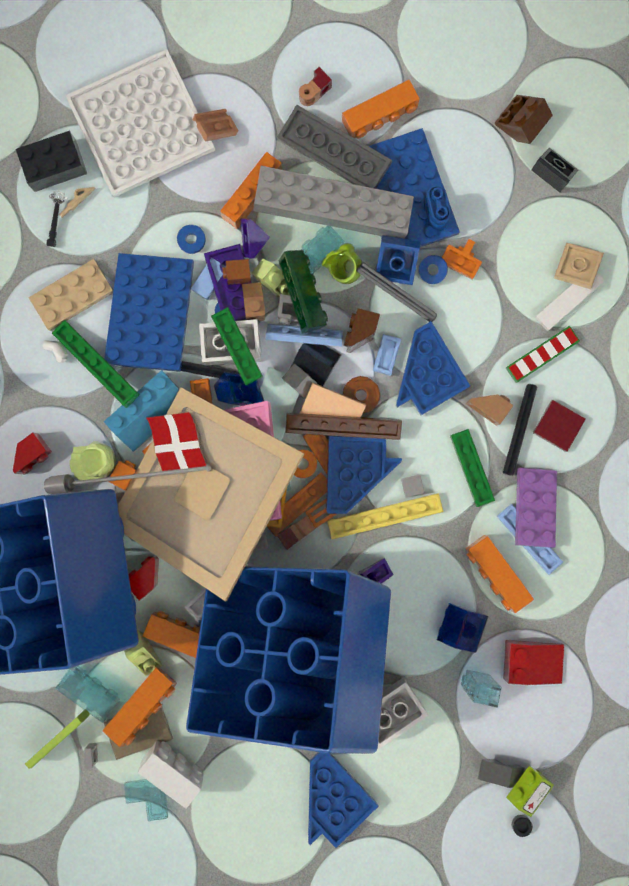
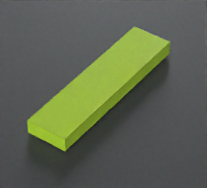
(57, 739)

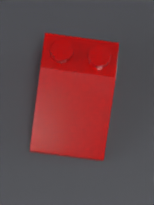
(533, 663)

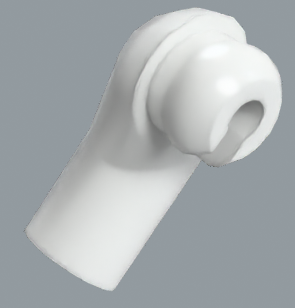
(58, 349)

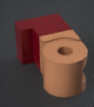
(316, 88)
(296, 532)

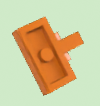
(462, 259)

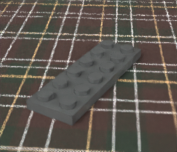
(334, 149)

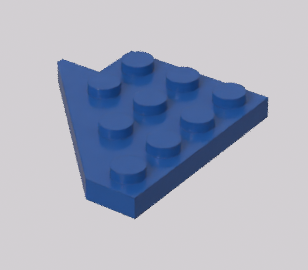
(430, 372)
(354, 470)
(335, 800)

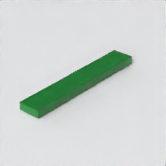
(95, 364)

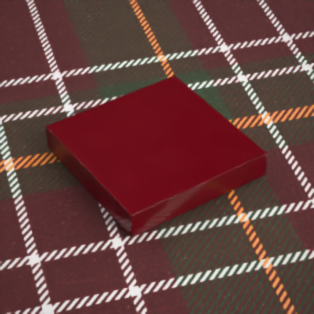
(559, 425)

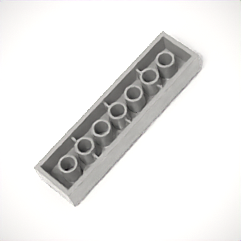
(332, 203)

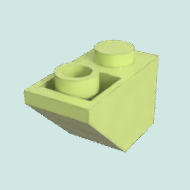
(270, 277)
(143, 656)

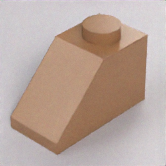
(253, 301)
(491, 407)

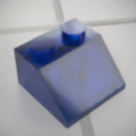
(462, 628)

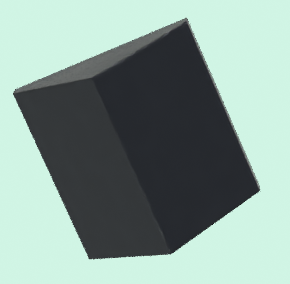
(554, 169)
(316, 361)

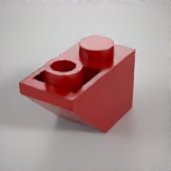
(29, 452)
(144, 579)

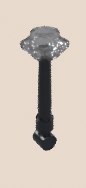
(58, 198)

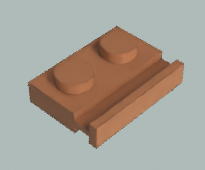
(215, 125)

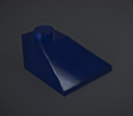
(232, 390)

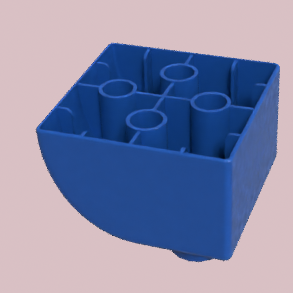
(63, 582)
(293, 661)

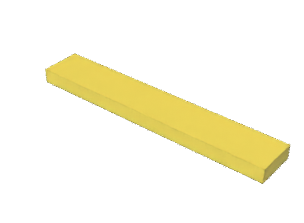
(385, 516)

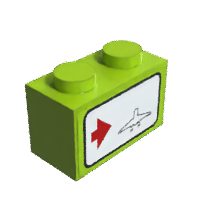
(530, 791)

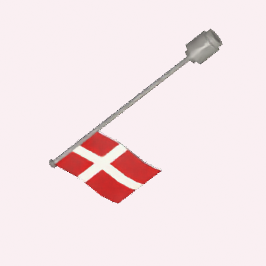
(175, 447)

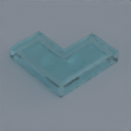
(146, 792)

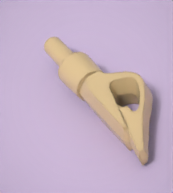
(77, 199)

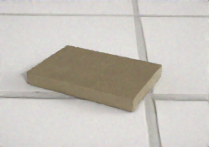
(155, 730)

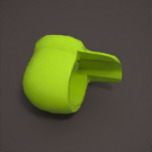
(343, 264)

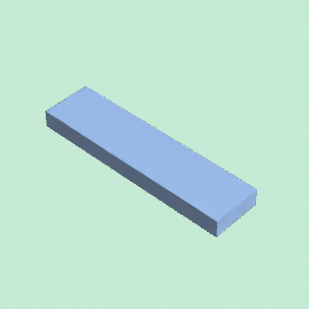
(294, 334)
(543, 556)

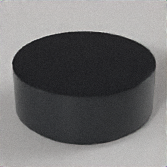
(521, 825)

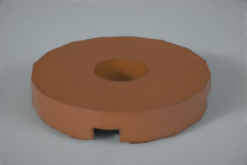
(367, 385)

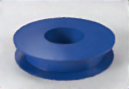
(191, 230)
(442, 269)

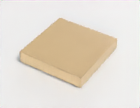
(578, 265)

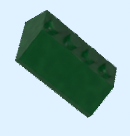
(302, 290)

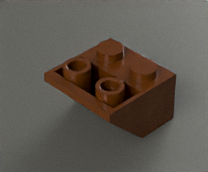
(524, 118)
(363, 329)

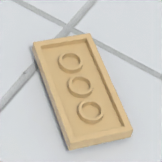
(71, 294)

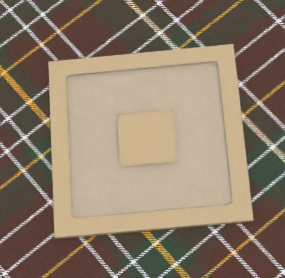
(213, 518)

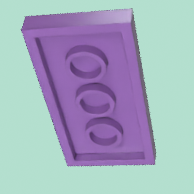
(536, 508)

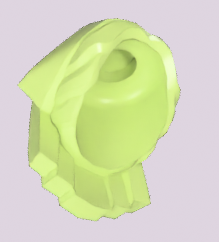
(92, 461)

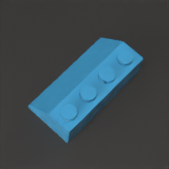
(154, 400)

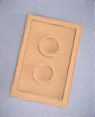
(328, 402)

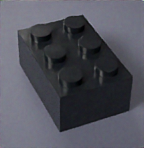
(51, 161)

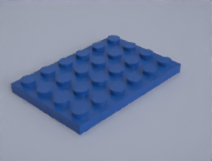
(413, 174)
(149, 312)

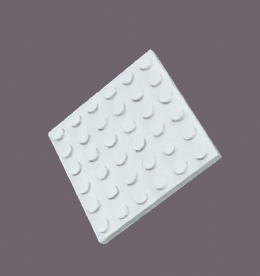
(139, 123)

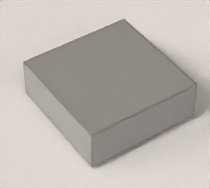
(412, 486)
(91, 755)

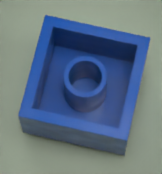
(398, 259)

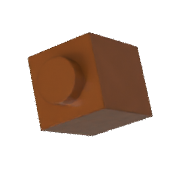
(237, 271)

